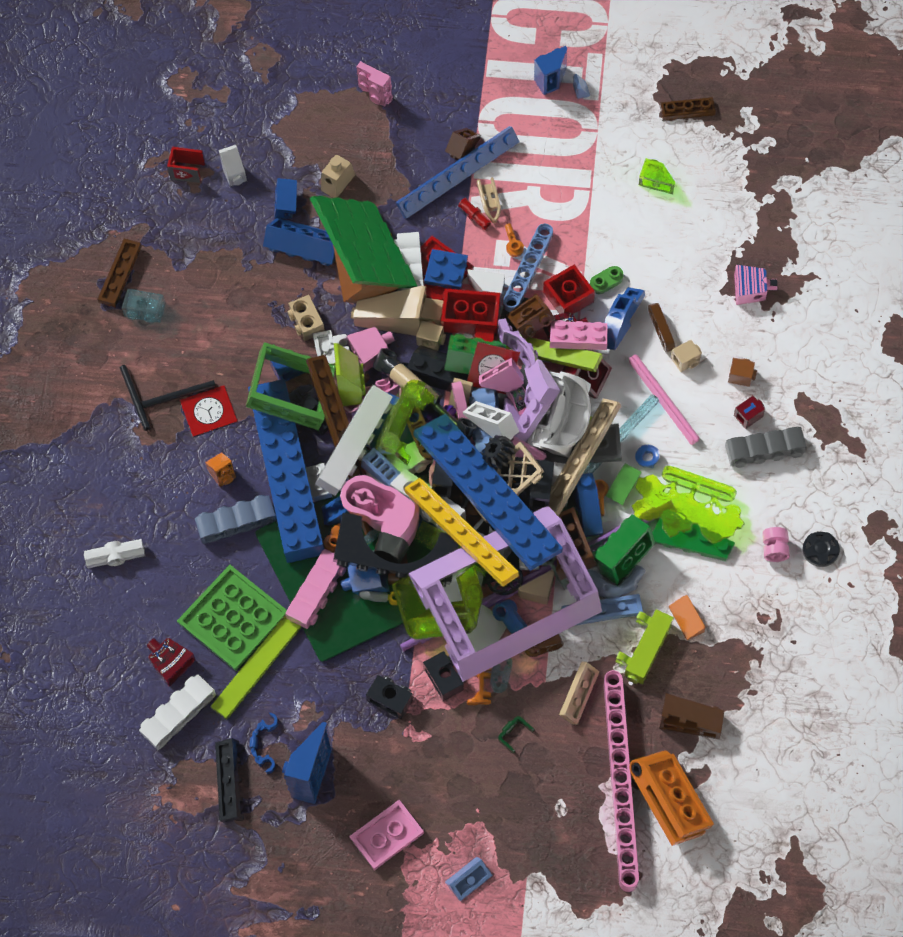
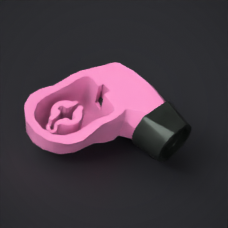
(386, 512)

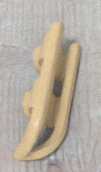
(490, 203)

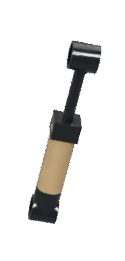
(387, 363)

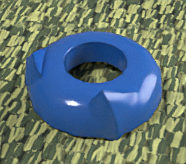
(645, 449)

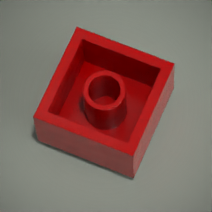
(569, 291)

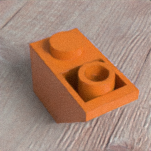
(221, 469)

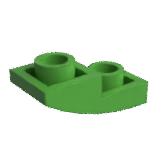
(623, 484)

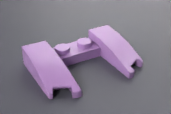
(545, 392)

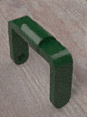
(509, 727)

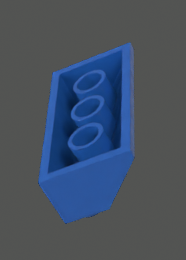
(299, 240)

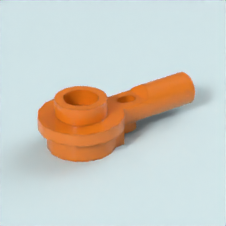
(513, 247)
(602, 489)

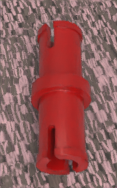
(474, 213)

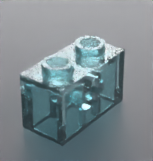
(143, 306)

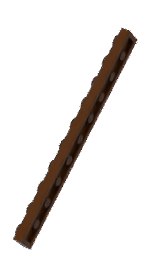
(332, 408)

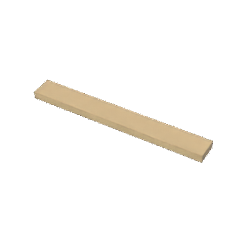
(582, 454)

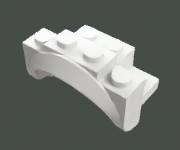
(566, 416)

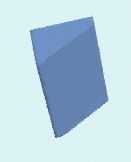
(468, 878)

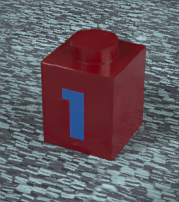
(749, 411)

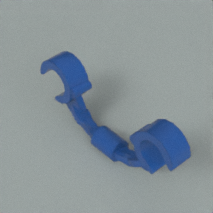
(254, 743)

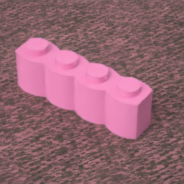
(314, 590)

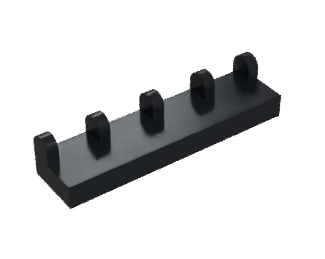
(228, 780)

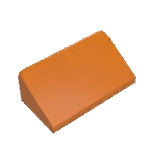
(687, 617)

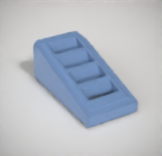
(377, 473)

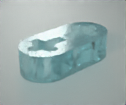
(505, 676)

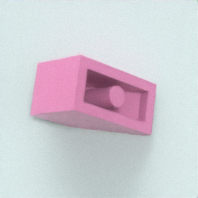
(503, 377)

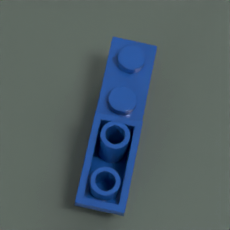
(620, 314)

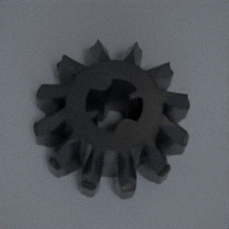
(498, 451)

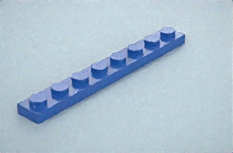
(457, 172)

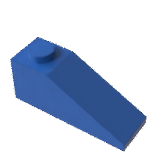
(587, 505)

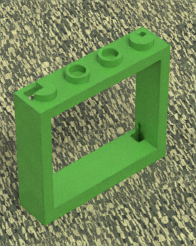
(276, 406)

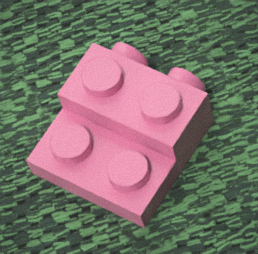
(376, 83)

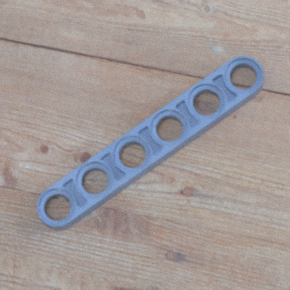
(524, 266)

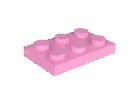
(578, 335)
(386, 834)

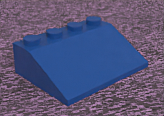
(308, 765)

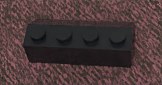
(430, 366)

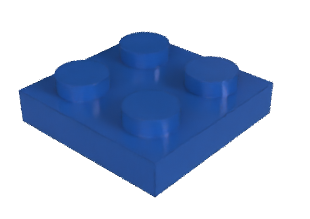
(446, 269)

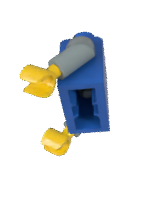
(368, 585)

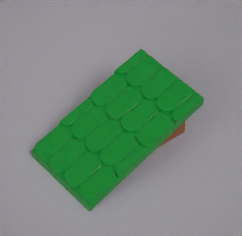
(363, 249)

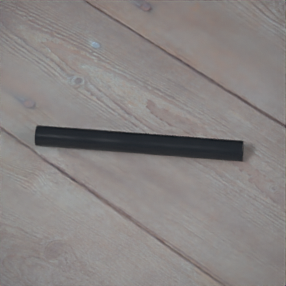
(178, 394)
(135, 398)

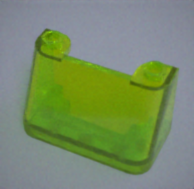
(410, 395)

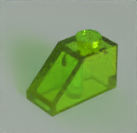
(656, 177)

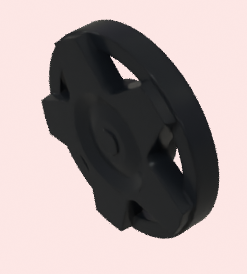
(821, 549)

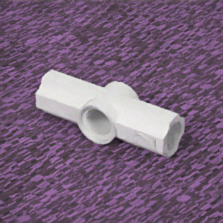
(114, 553)

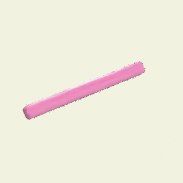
(664, 399)

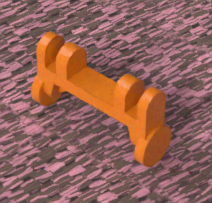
(478, 698)

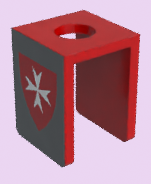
(185, 155)

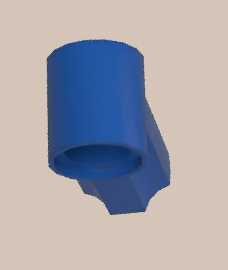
(510, 618)

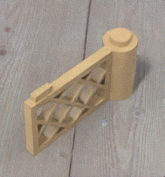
(534, 478)

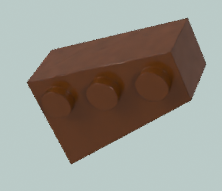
(577, 535)
(691, 717)

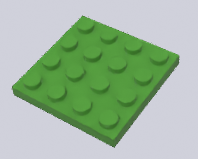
(232, 617)

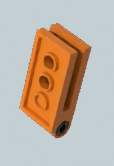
(670, 796)

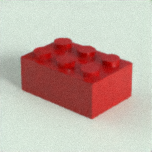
(469, 310)

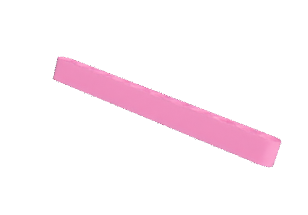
(621, 789)

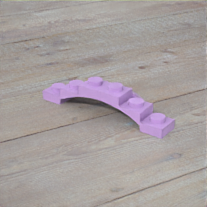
(517, 343)

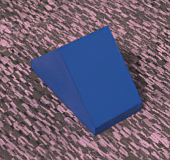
(333, 512)

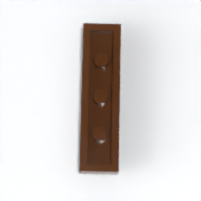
(119, 272)

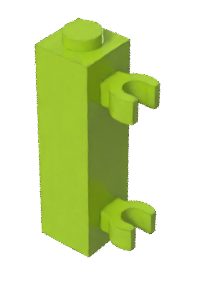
(648, 646)

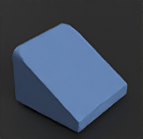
(580, 87)

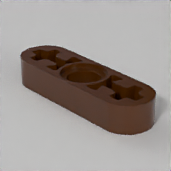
(661, 327)

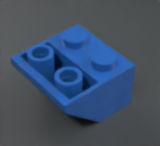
(550, 70)

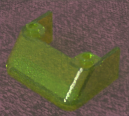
(421, 622)

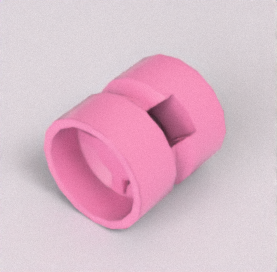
(776, 544)

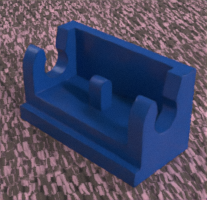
(285, 198)

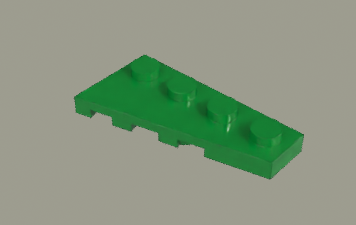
(693, 541)

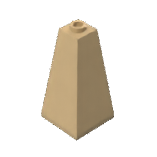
(392, 312)

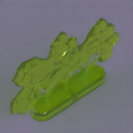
(682, 509)

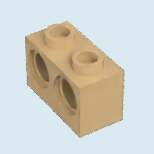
(308, 317)

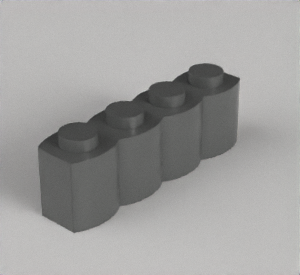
(765, 446)

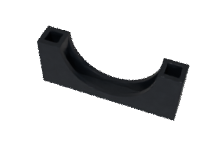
(537, 494)
(354, 551)

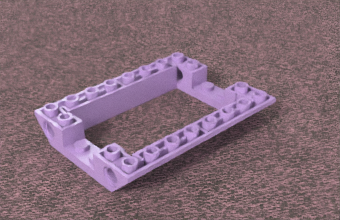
(465, 659)

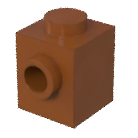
(742, 372)

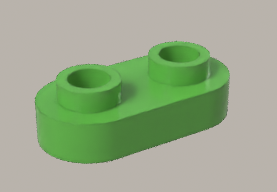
(608, 280)

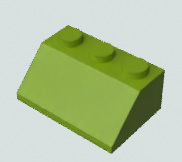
(349, 376)

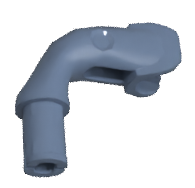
(608, 590)

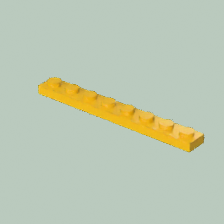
(461, 532)

